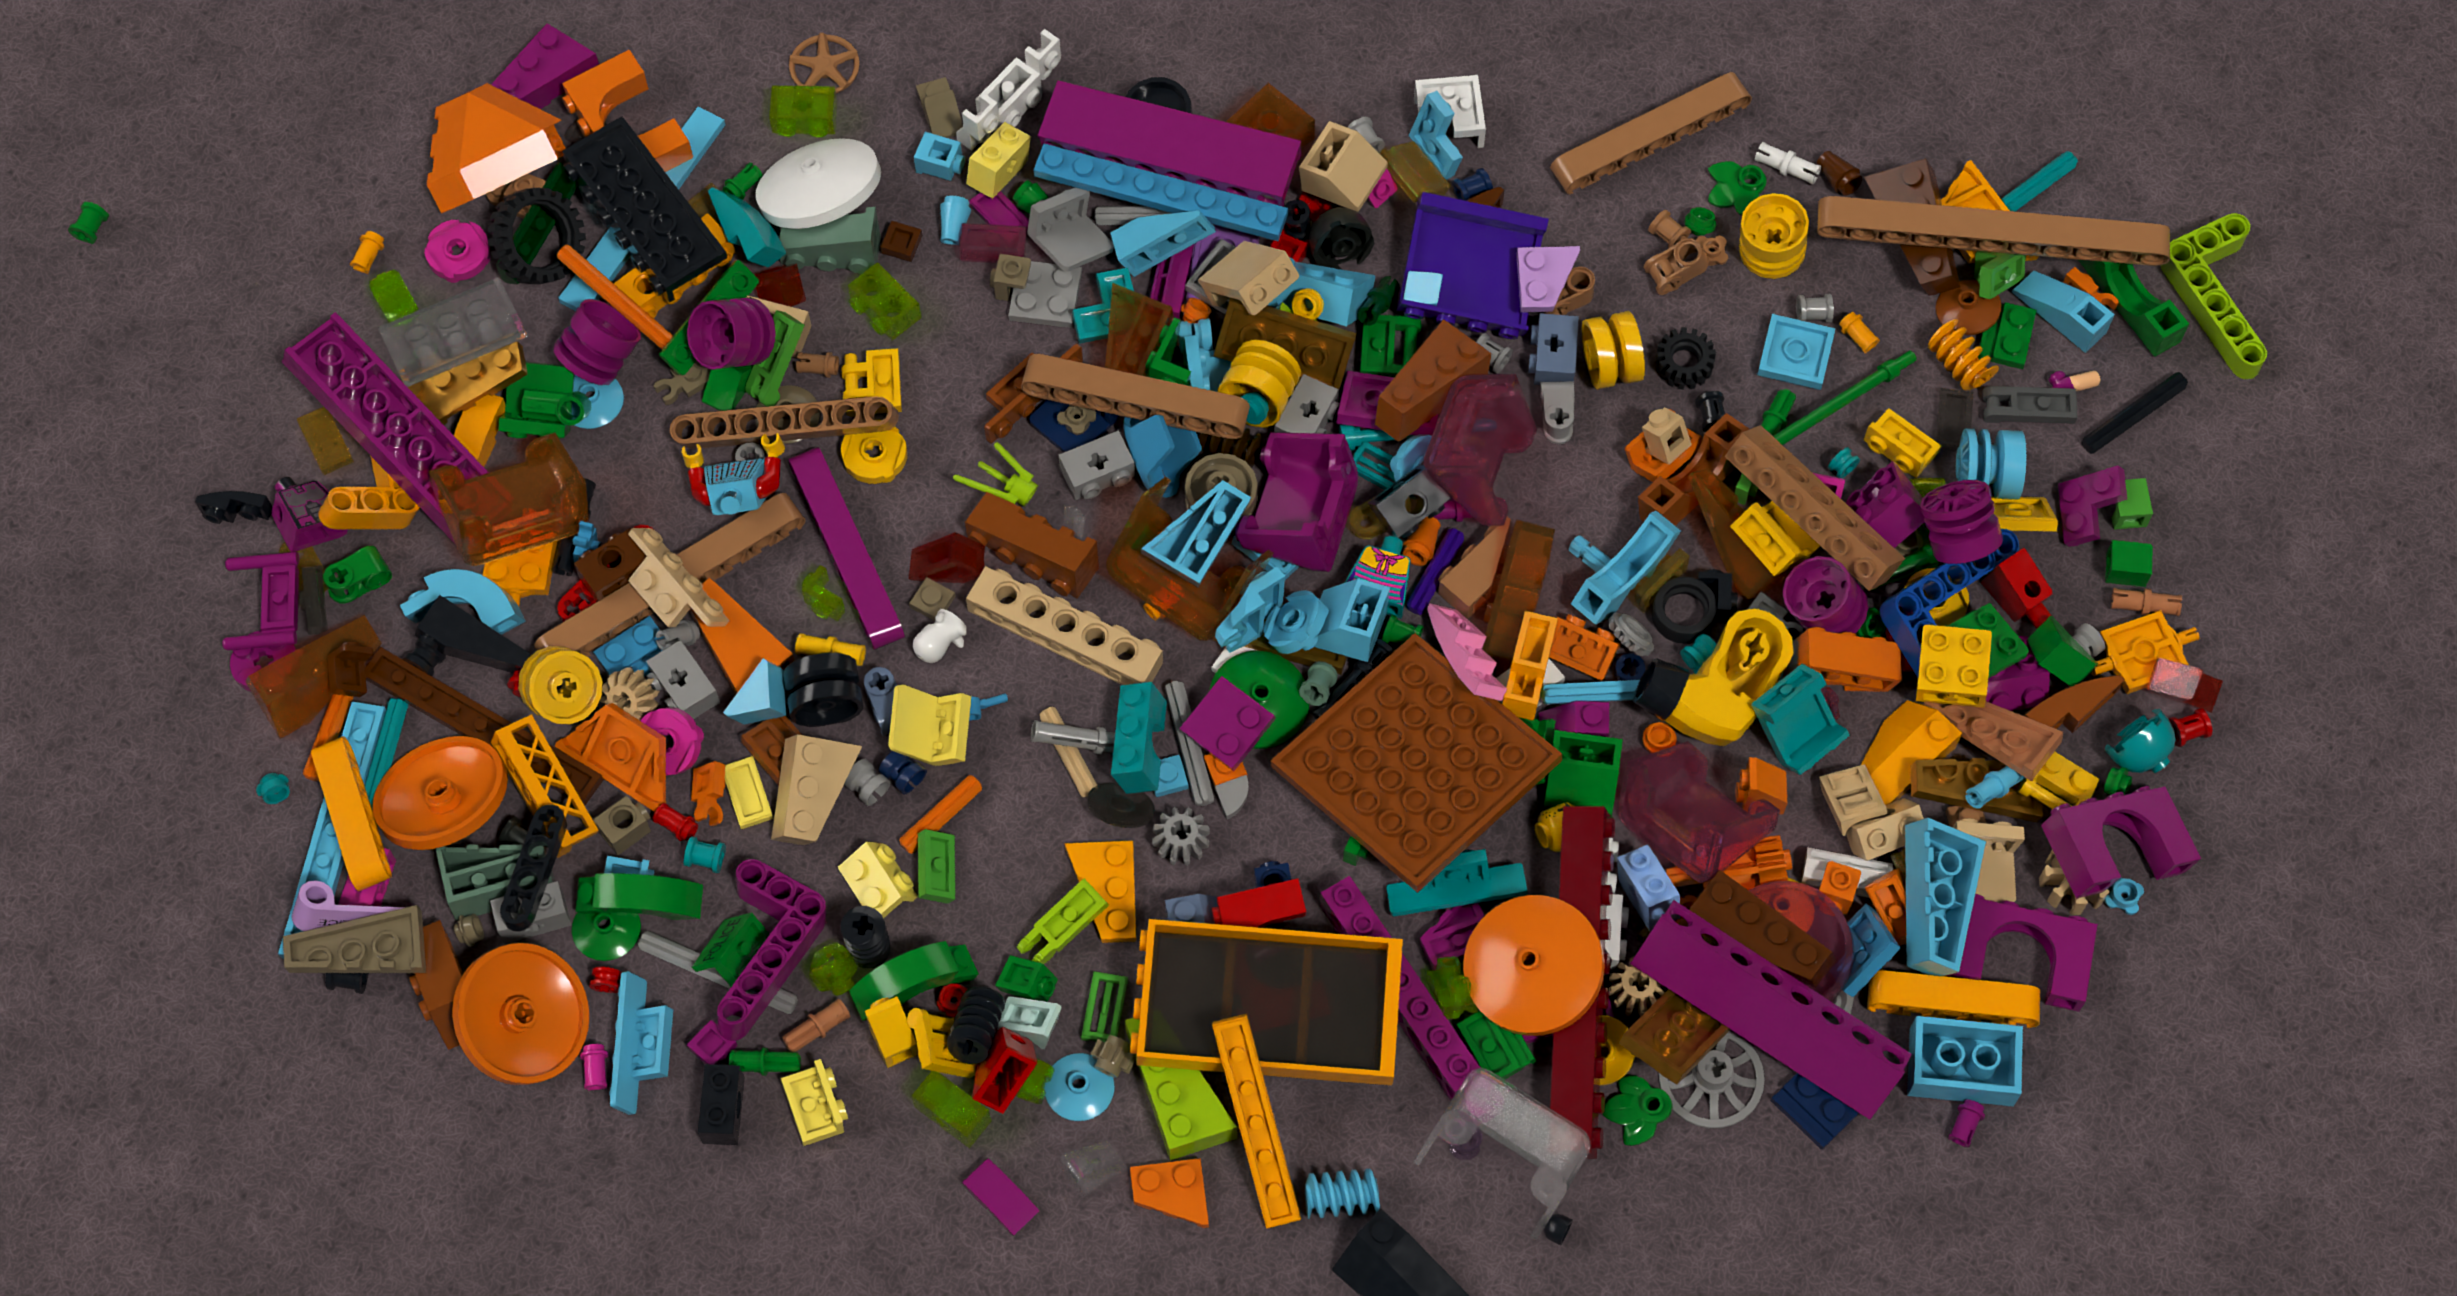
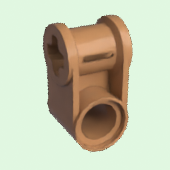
(1674, 266)
(1574, 298)

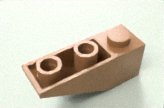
(1472, 579)

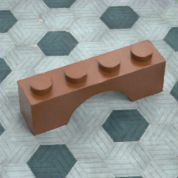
(1675, 496)

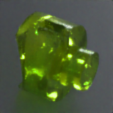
(833, 974)

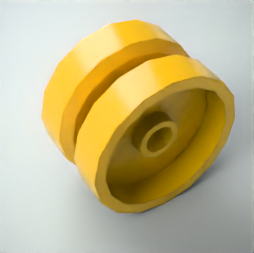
(1613, 350)
(545, 672)

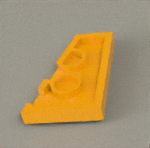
(1111, 873)

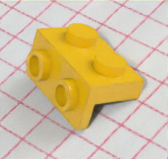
(1901, 443)

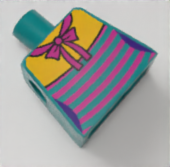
(1385, 568)

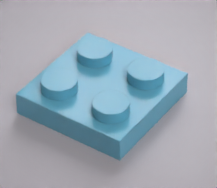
(1796, 351)

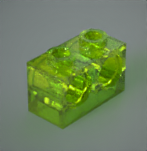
(889, 299)

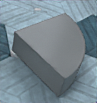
(1232, 795)

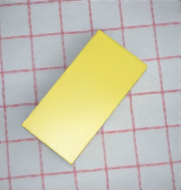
(747, 793)

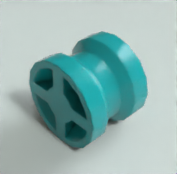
(1698, 653)

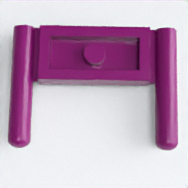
(278, 600)

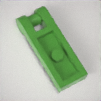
(767, 376)

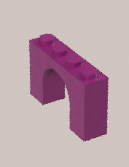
(2144, 814)
(2066, 941)

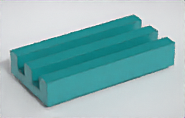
(1369, 475)

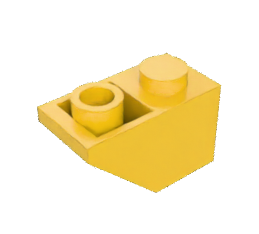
(891, 1031)

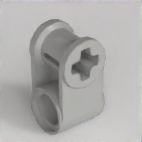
(1557, 408)

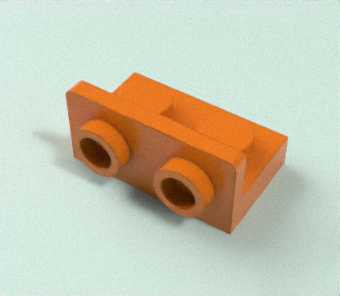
(1583, 648)

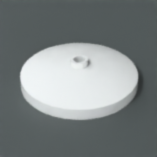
(818, 183)

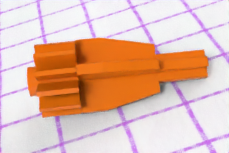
(1760, 865)

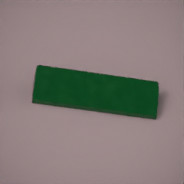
(539, 221)

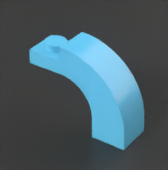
(459, 586)

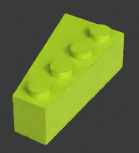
(1184, 1107)

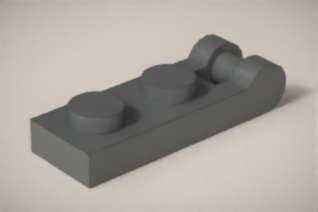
(2030, 404)

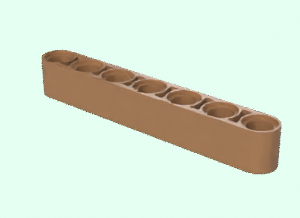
(1650, 131)
(1135, 396)
(798, 429)

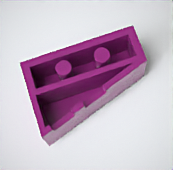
(543, 67)

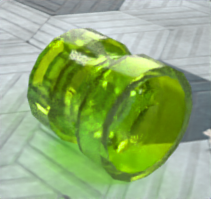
(1033, 1088)

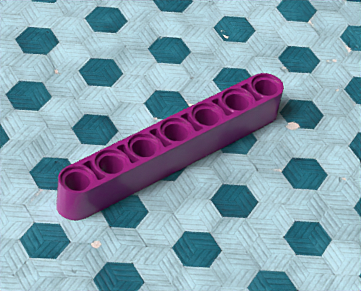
(846, 547)

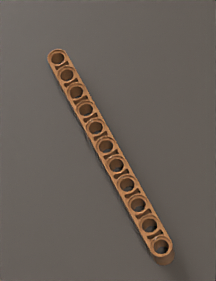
(1993, 231)

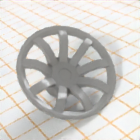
(1715, 1076)

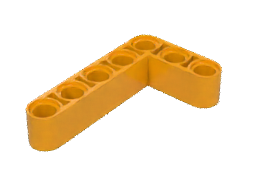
(354, 503)

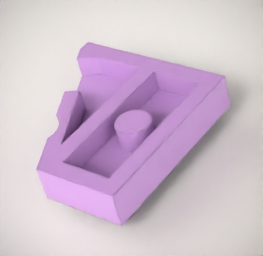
(1543, 275)

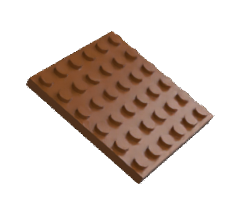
(1416, 762)

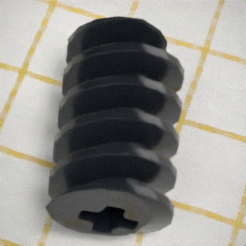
(865, 936)
(975, 1024)

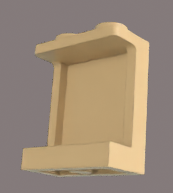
(1251, 275)

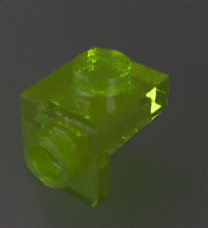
(822, 601)

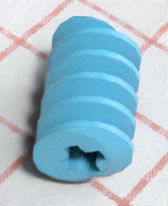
(1341, 1193)

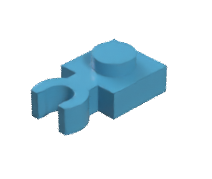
(585, 540)

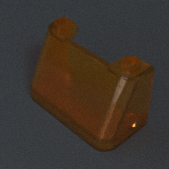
(513, 505)

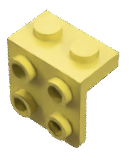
(929, 726)

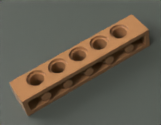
(1814, 507)

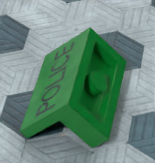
(732, 946)

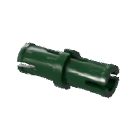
(1378, 300)

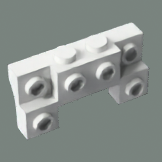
(1011, 92)

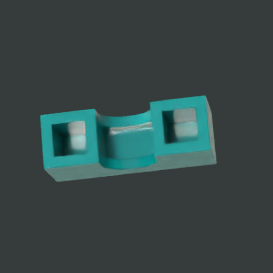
(1134, 758)

